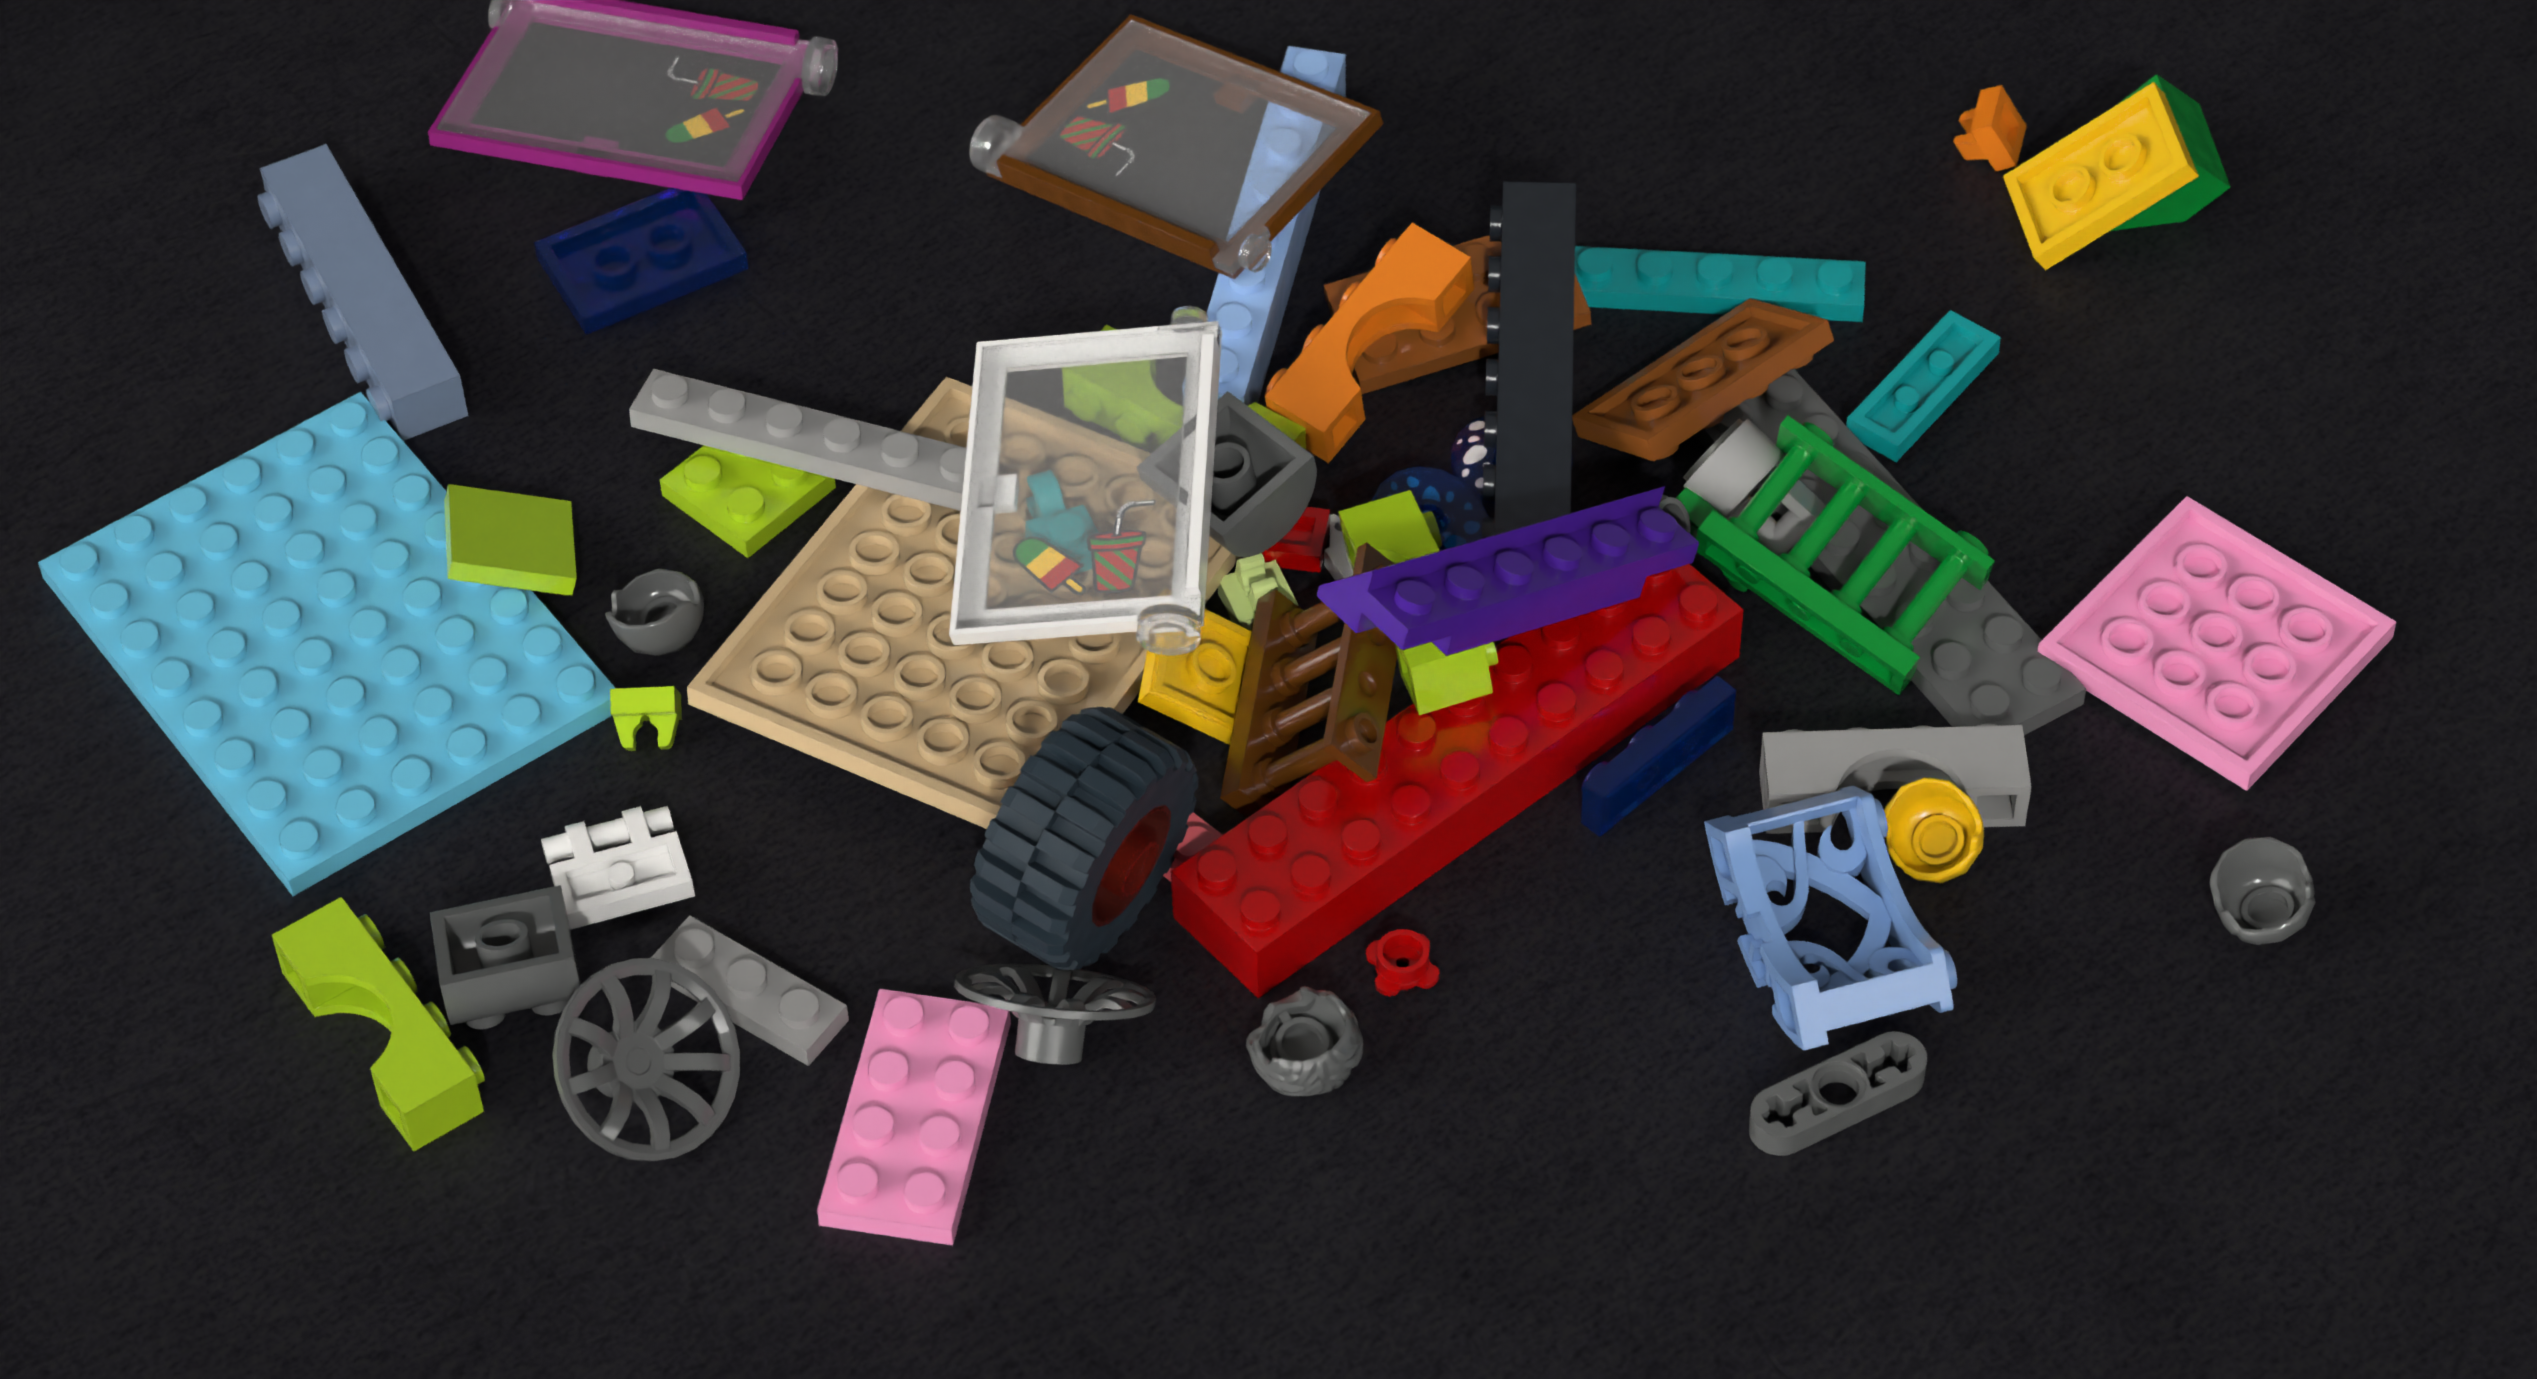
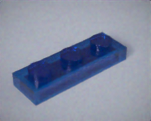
(1657, 755)

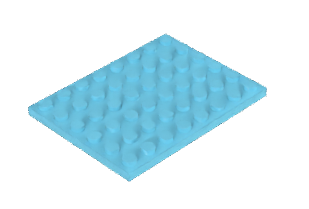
(315, 651)

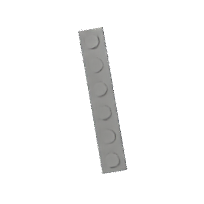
(801, 438)

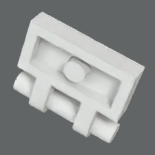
(620, 878)

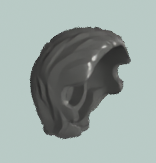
(1306, 1043)

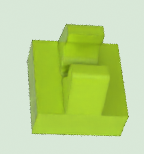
(653, 704)

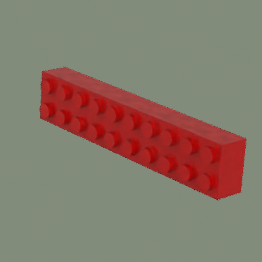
(1448, 778)

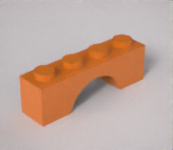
(1412, 286)

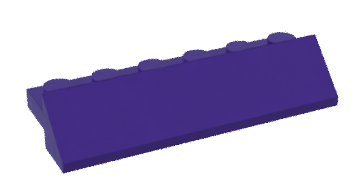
(1516, 577)

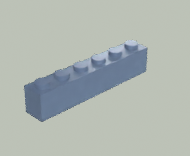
(362, 293)

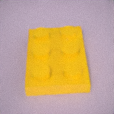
(2100, 176)

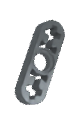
(1824, 1118)

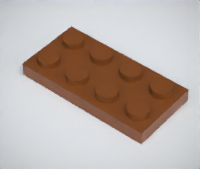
(1461, 340)
(1702, 379)

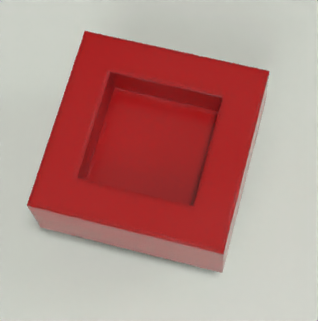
(1304, 544)

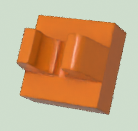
(1992, 130)

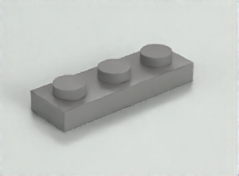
(756, 991)

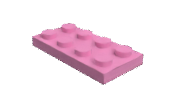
(914, 1117)

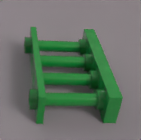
(1837, 614)

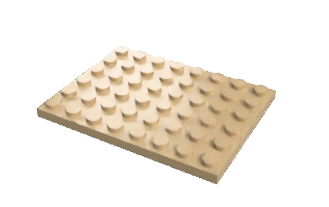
(860, 659)

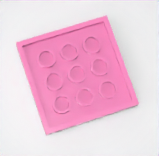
(2217, 642)

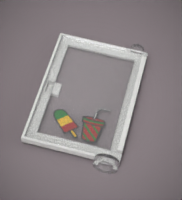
(1090, 486)

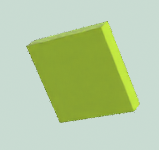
(509, 540)

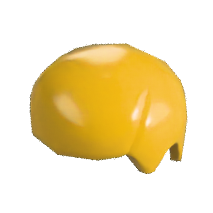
(1933, 830)

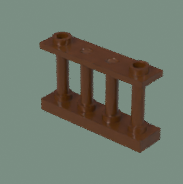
(1275, 705)

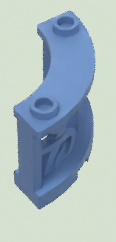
(1815, 1002)

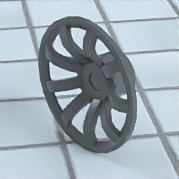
(1053, 1028)
(639, 1060)

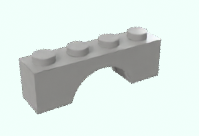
(1980, 760)

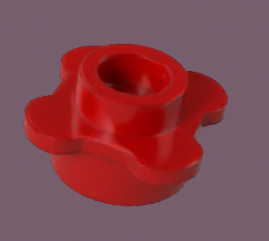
(1397, 948)

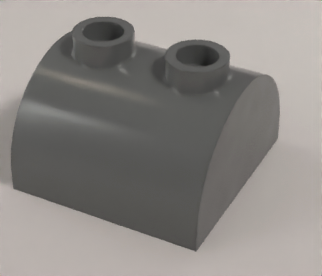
(1257, 480)
(505, 957)

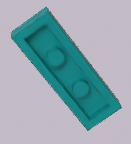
(1923, 385)

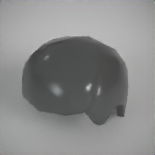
(657, 612)
(2262, 890)

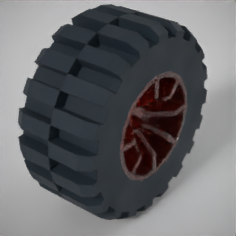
(1083, 837)

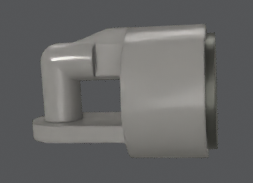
(1735, 468)

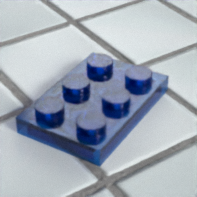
(640, 256)

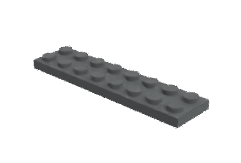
(1975, 650)

